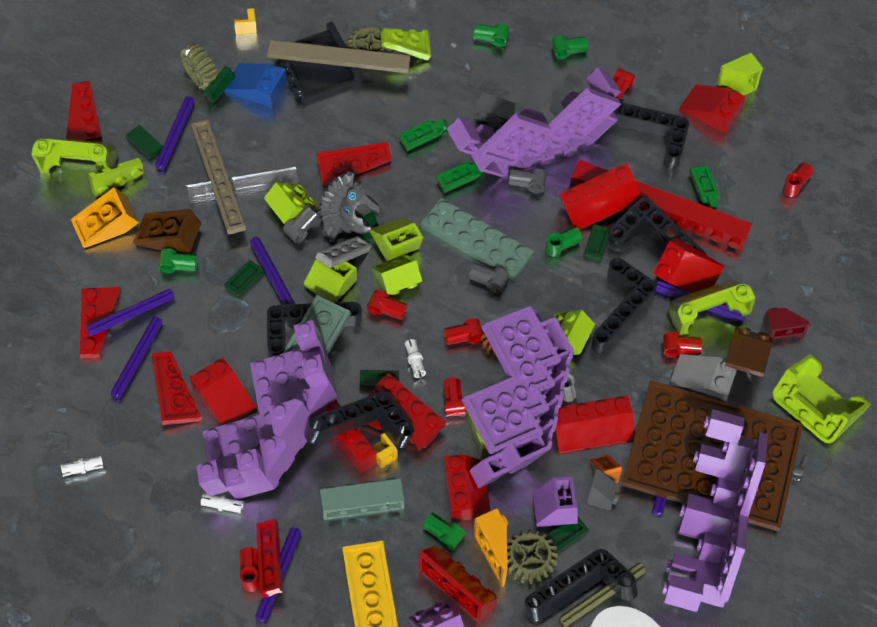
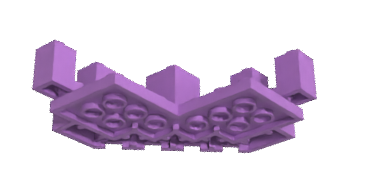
(529, 135)
(524, 408)
(257, 450)
(717, 522)

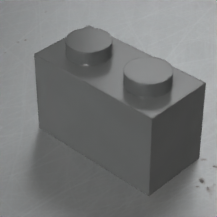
(493, 110)

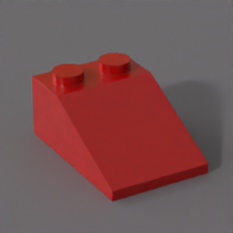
(714, 105)
(687, 267)
(222, 392)

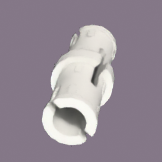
(415, 358)
(82, 465)
(222, 503)

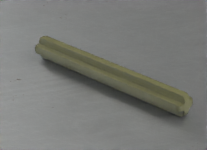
(595, 599)

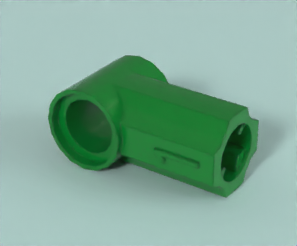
(496, 34)
(564, 47)
(559, 241)
(172, 261)
(448, 534)

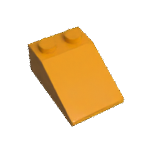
(105, 218)
(491, 536)

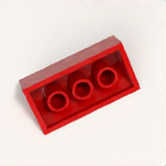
(601, 197)
(594, 424)
(456, 582)

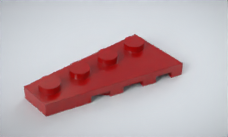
(82, 115)
(352, 159)
(95, 305)
(172, 391)
(423, 419)

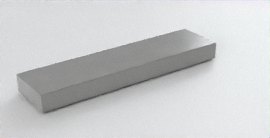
(343, 251)

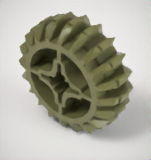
(367, 38)
(198, 65)
(537, 542)

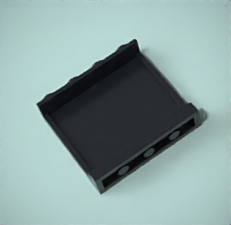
(318, 79)

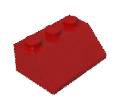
(464, 496)

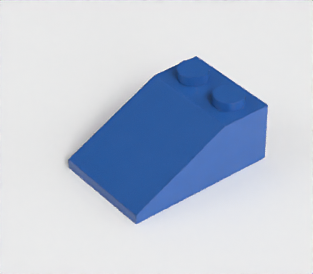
(258, 82)

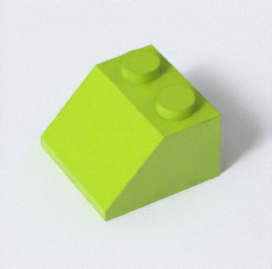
(397, 274)

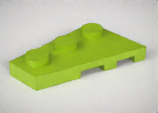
(409, 42)
(116, 177)

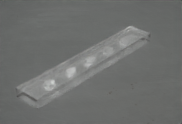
(244, 184)

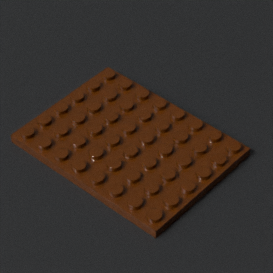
(672, 432)

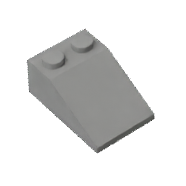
(703, 376)

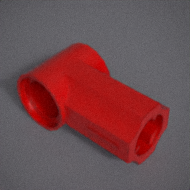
(623, 80)
(797, 179)
(382, 303)
(468, 331)
(675, 345)
(453, 397)
(249, 568)

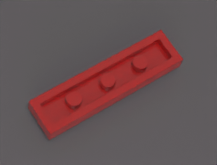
(269, 558)

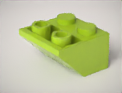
(740, 74)
(288, 200)
(397, 238)
(331, 282)
(576, 327)

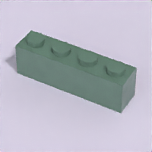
(362, 498)

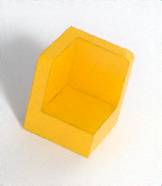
(246, 25)
(385, 451)

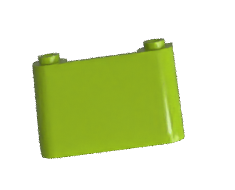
(50, 151)
(733, 293)
(815, 402)

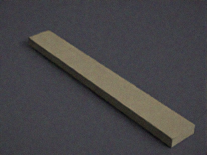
(338, 56)
(218, 177)

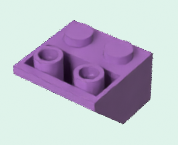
(556, 503)
(438, 615)

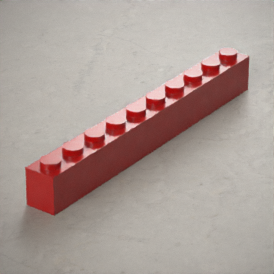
(683, 212)

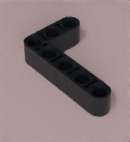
(656, 123)
(648, 216)
(626, 307)
(286, 321)
(359, 413)
(579, 578)

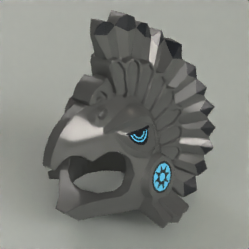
(344, 207)

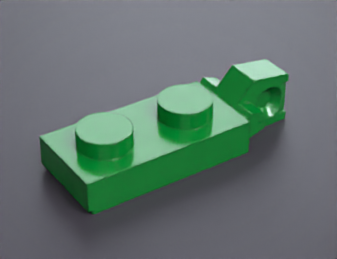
(422, 133)
(458, 176)
(705, 185)

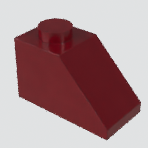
(784, 323)

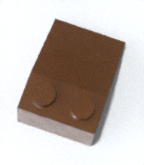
(168, 230)
(749, 351)

